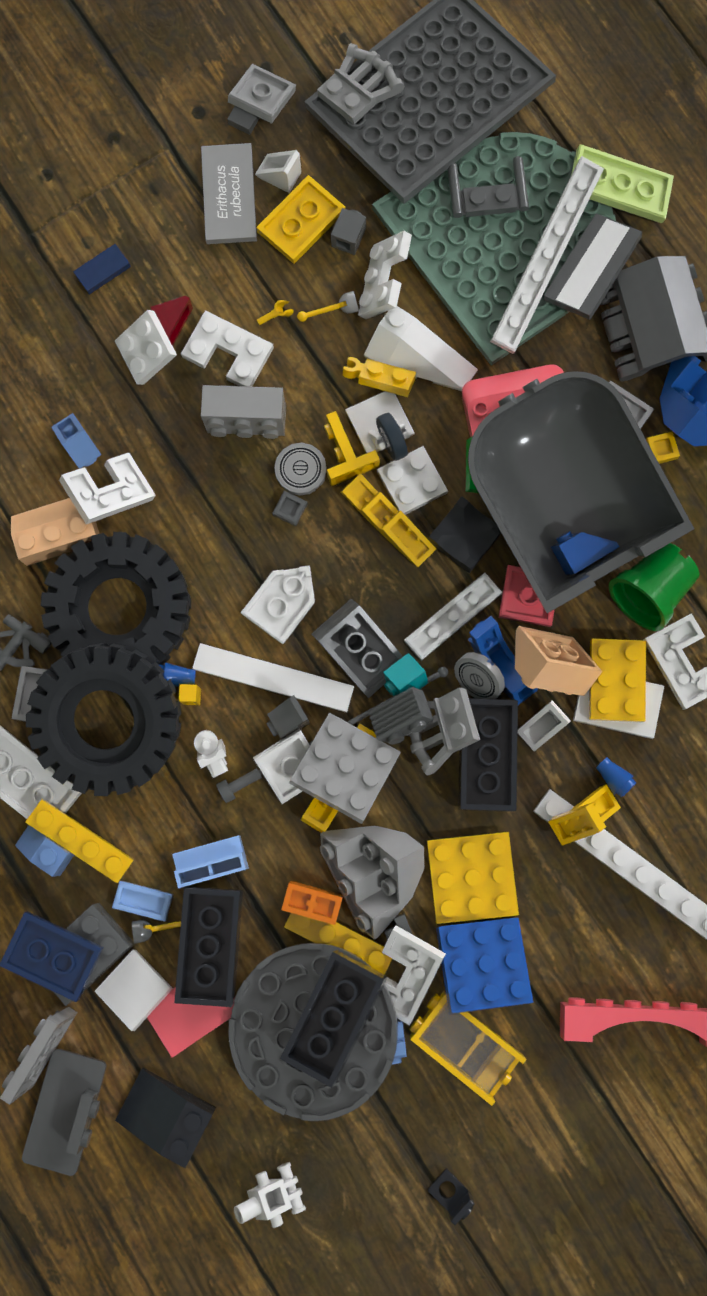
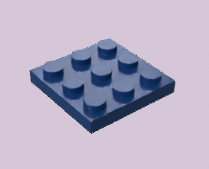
(484, 965)

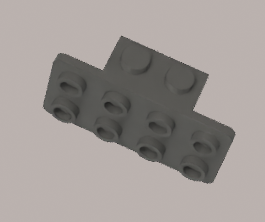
(64, 1112)

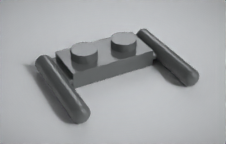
(489, 199)

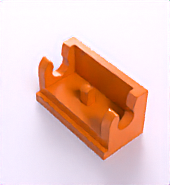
(312, 902)

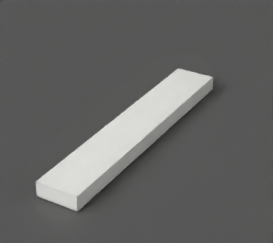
(273, 677)

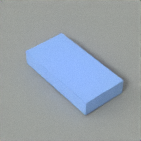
(142, 901)

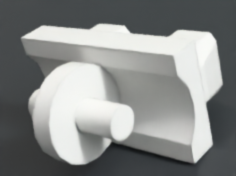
(210, 752)

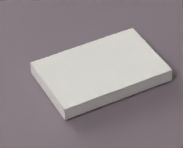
(644, 729)

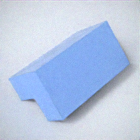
(209, 861)

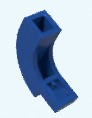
(488, 641)

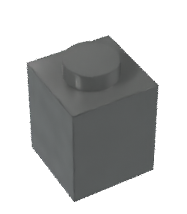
(348, 231)

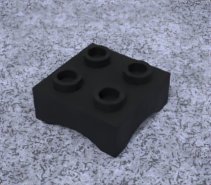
(465, 535)

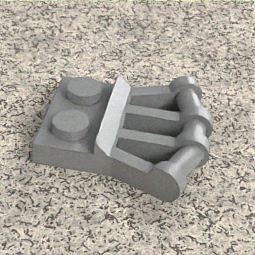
(349, 96)
(456, 730)

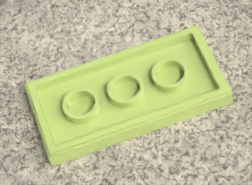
(629, 185)

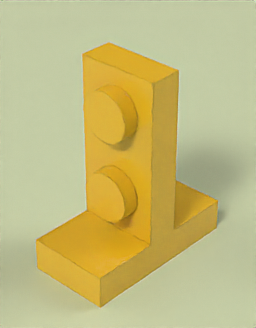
(352, 466)
(586, 817)

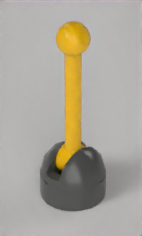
(143, 930)

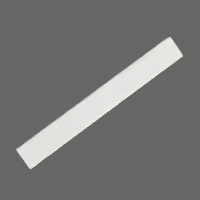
(547, 255)

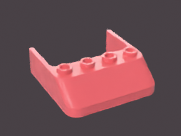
(482, 395)

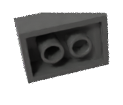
(357, 646)

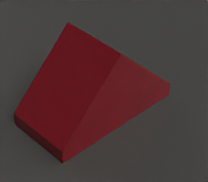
(173, 316)

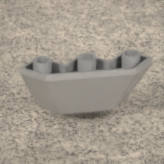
(374, 872)

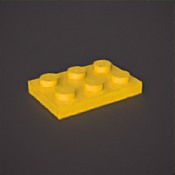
(300, 219)
(621, 686)

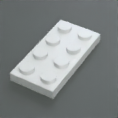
(26, 781)

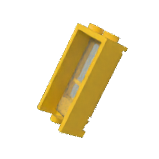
(465, 1048)

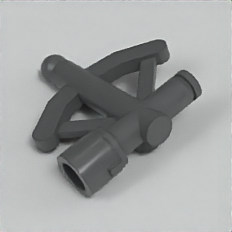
(21, 633)

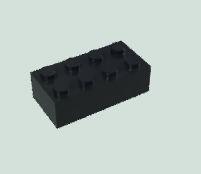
(490, 764)
(208, 946)
(333, 1018)

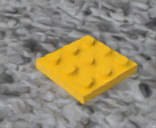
(472, 877)

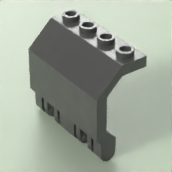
(655, 315)

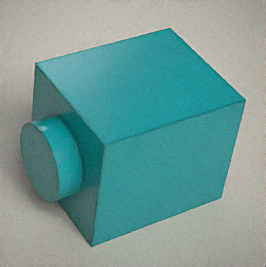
(404, 675)

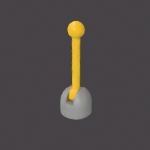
(347, 304)

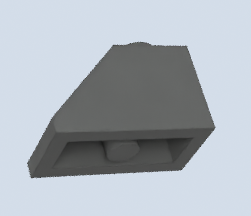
(287, 718)

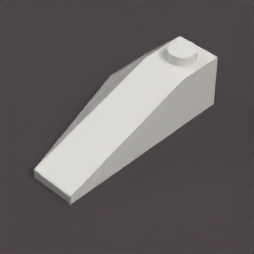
(412, 346)

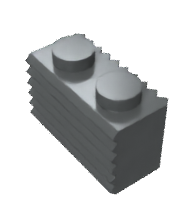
(401, 716)

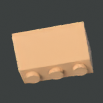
(49, 531)
(553, 662)

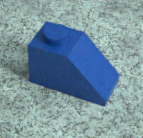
(580, 550)

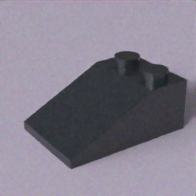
(165, 1117)

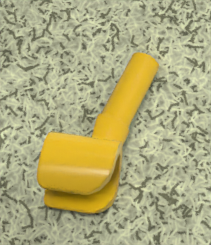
(277, 311)

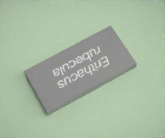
(228, 193)

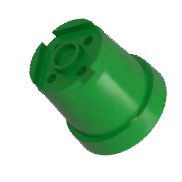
(654, 587)

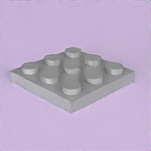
(345, 768)
(35, 1057)

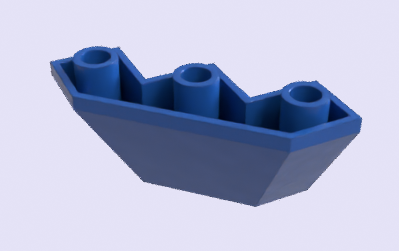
(685, 400)

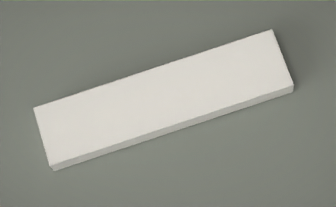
(453, 616)

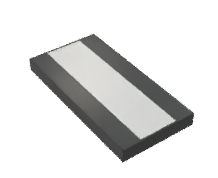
(593, 266)

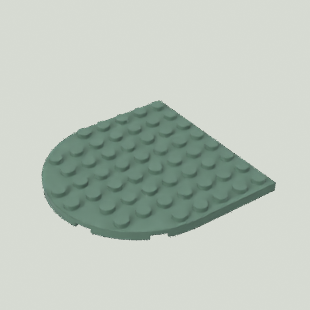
(481, 258)

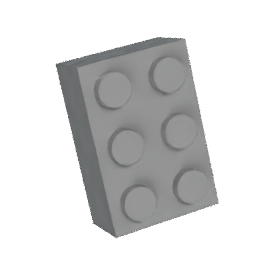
(243, 411)

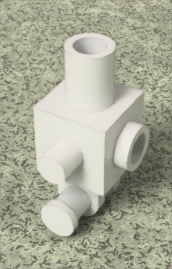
(271, 1198)

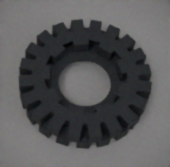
(111, 558)
(111, 670)

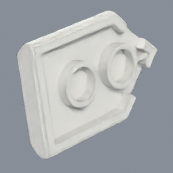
(281, 602)

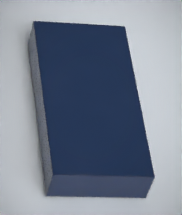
(102, 269)

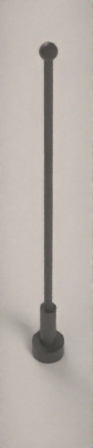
(227, 790)

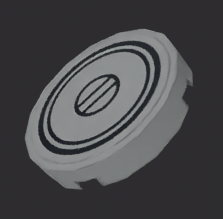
(300, 469)
(479, 676)

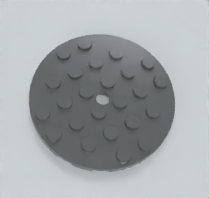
(265, 1018)

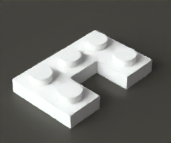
(378, 292)
(215, 333)
(95, 504)
(667, 652)
(421, 967)

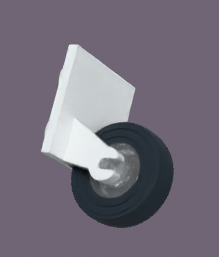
(381, 425)

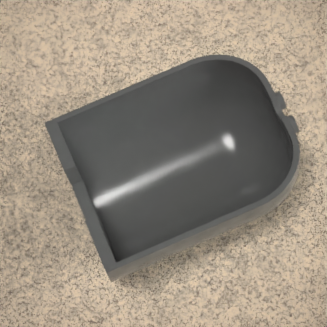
(577, 464)

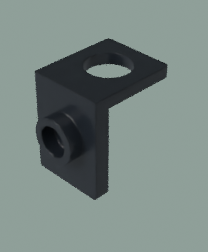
(459, 1204)

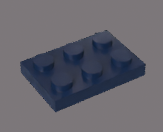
(51, 956)

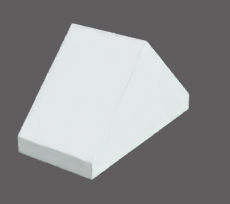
(281, 169)
(543, 725)

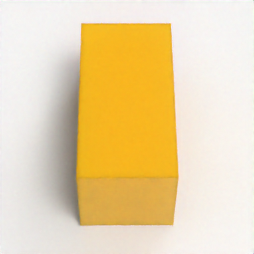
(189, 694)

